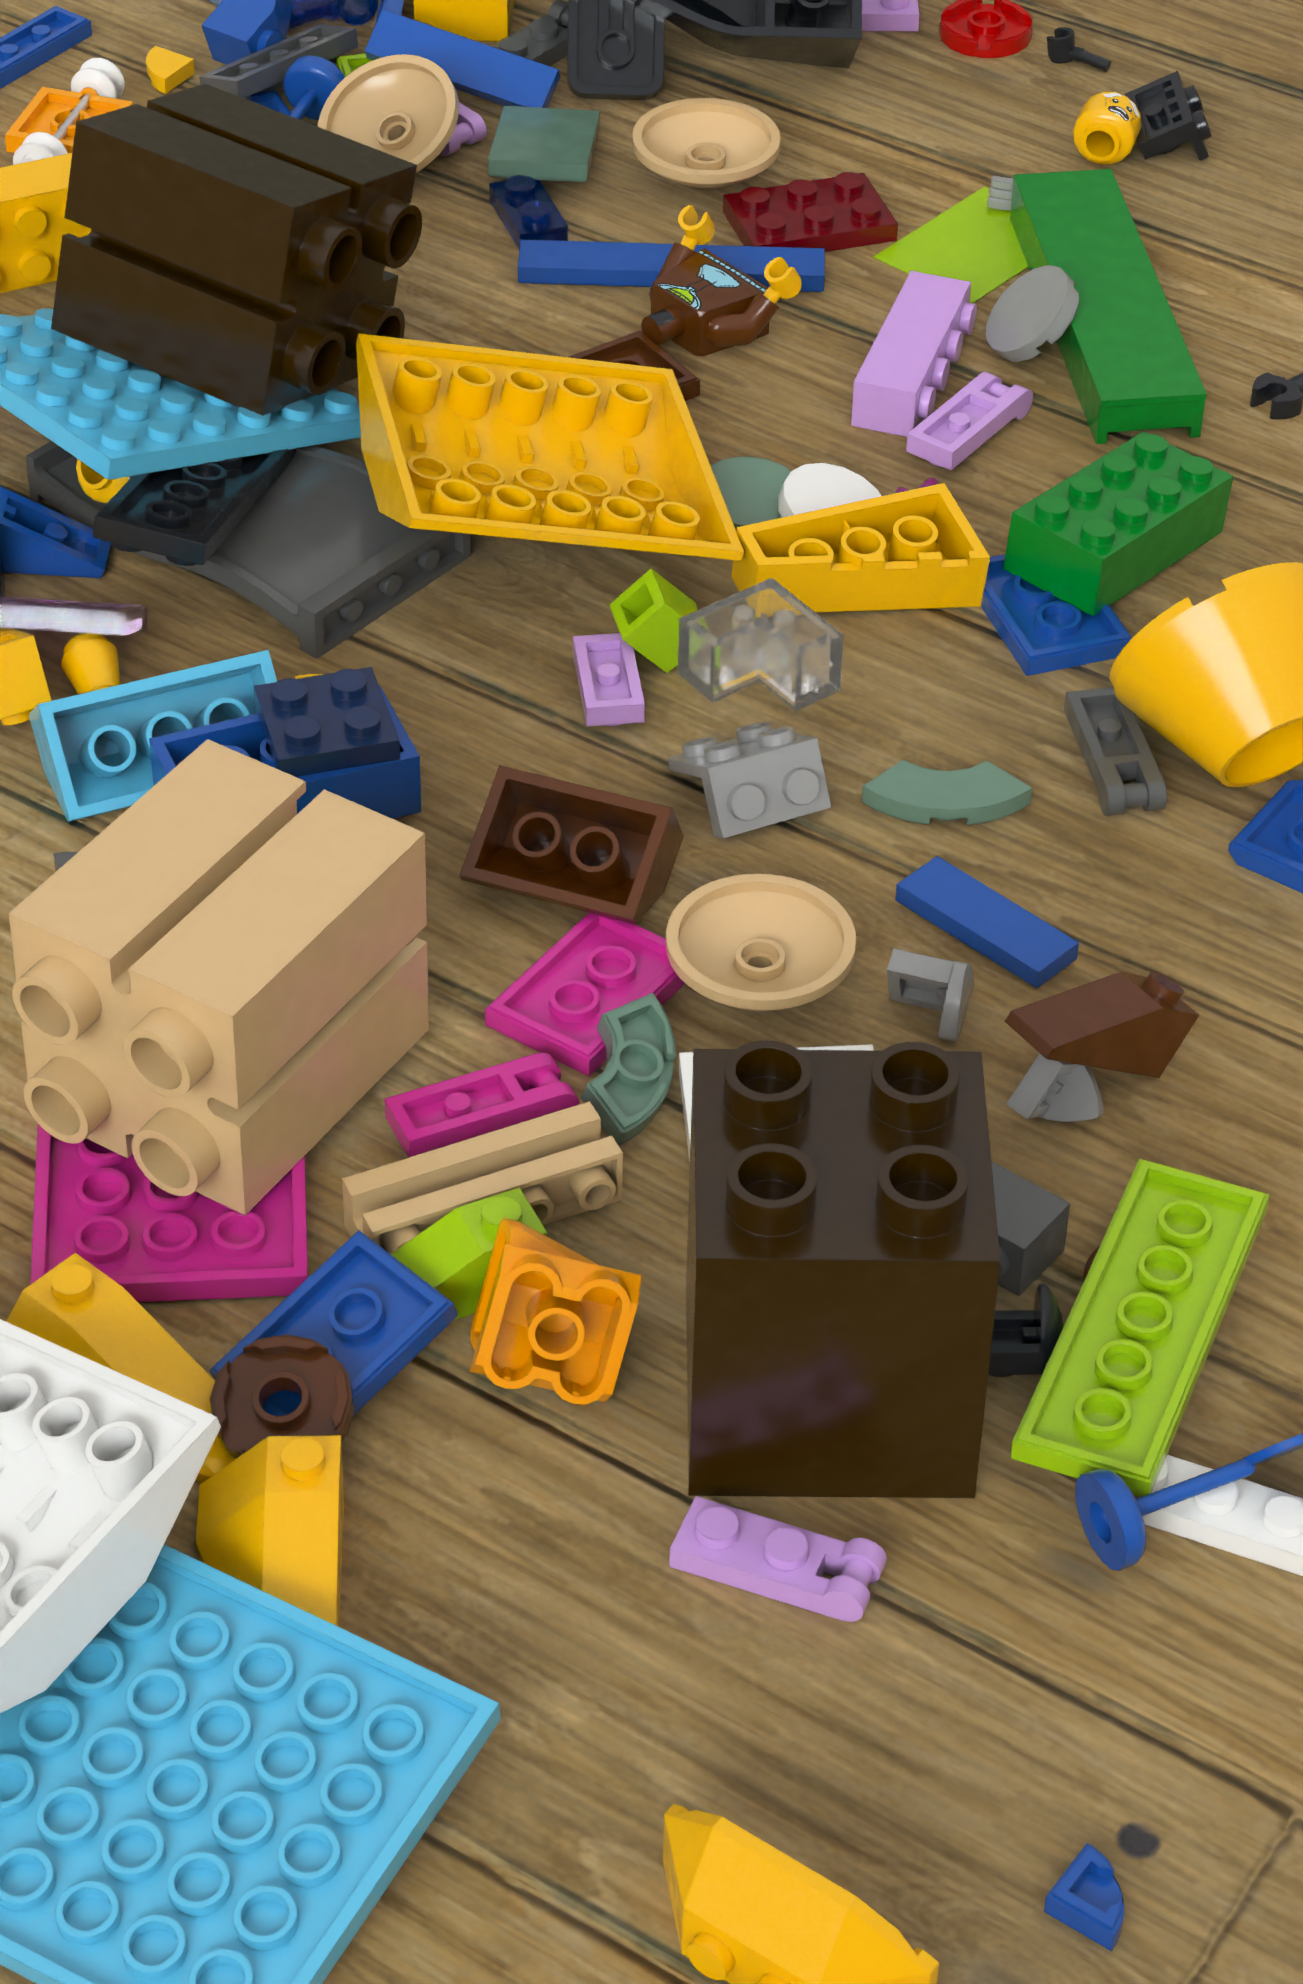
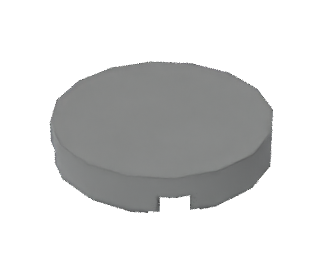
(1030, 312)

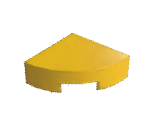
(168, 68)

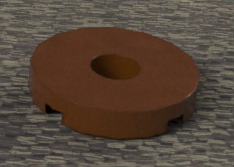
(275, 1366)

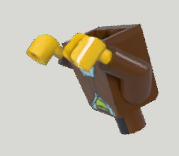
(708, 301)

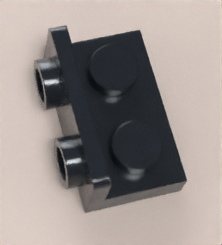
(1170, 117)

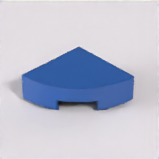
(1089, 1898)

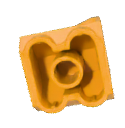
(551, 1317)

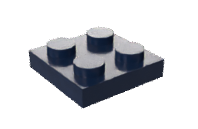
(326, 722)

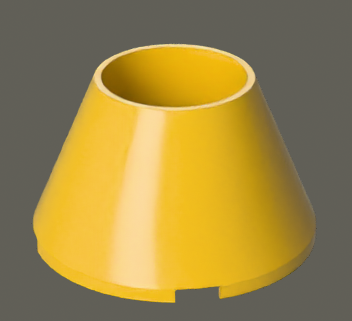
(1225, 676)

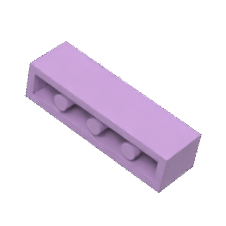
(913, 354)

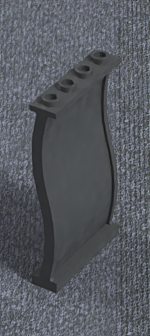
(305, 551)

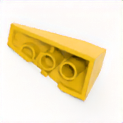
(103, 1322)
(279, 1521)

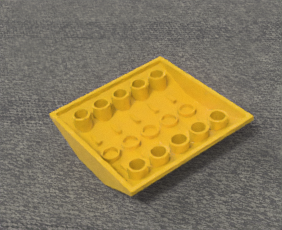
(537, 449)

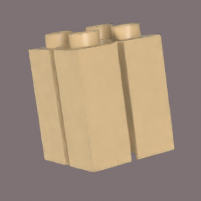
(221, 975)

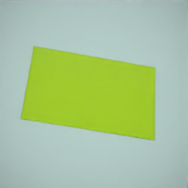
(962, 244)

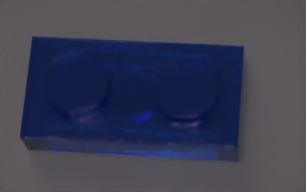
(527, 210)

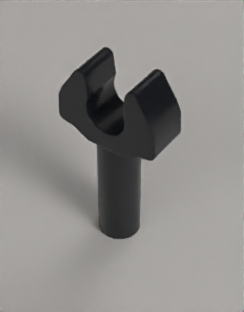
(1284, 393)

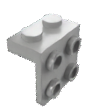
(756, 777)

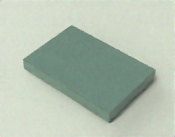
(544, 143)

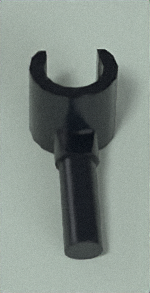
(1063, 50)

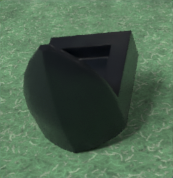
(1025, 1337)

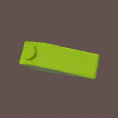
(458, 1247)

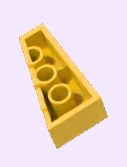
(870, 554)

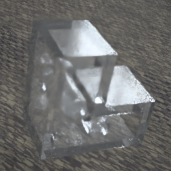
(764, 639)

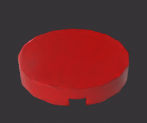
(985, 28)

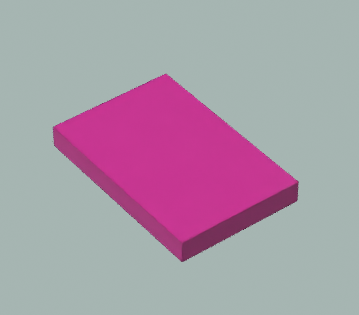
(578, 980)

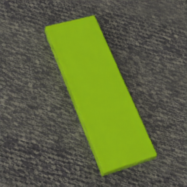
(1141, 1327)

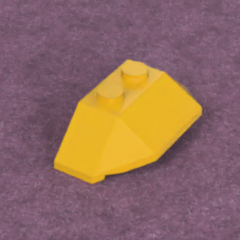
(770, 1920)

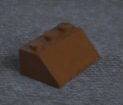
(573, 845)

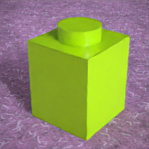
(650, 618)

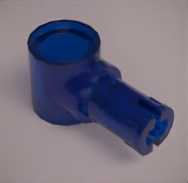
(351, 11)

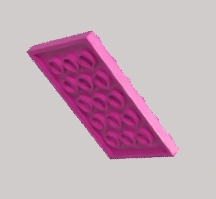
(159, 1241)

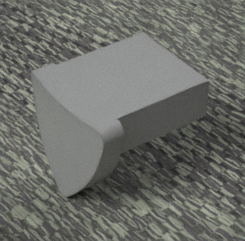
(932, 985)
(1057, 1092)

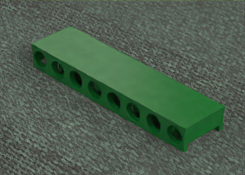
(1123, 336)

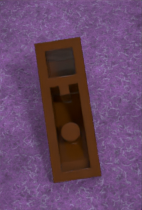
(1110, 1023)

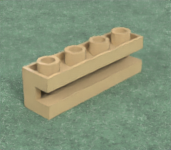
(551, 1158)

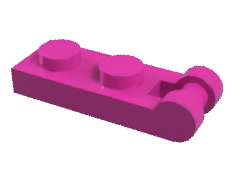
(478, 1103)

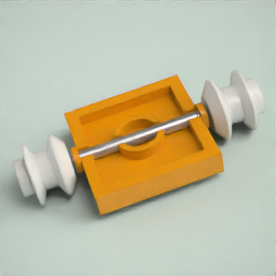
(50, 119)

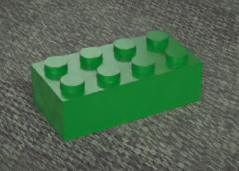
(1117, 522)

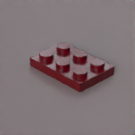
(812, 214)

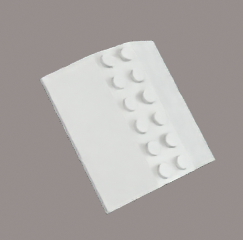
(85, 1499)

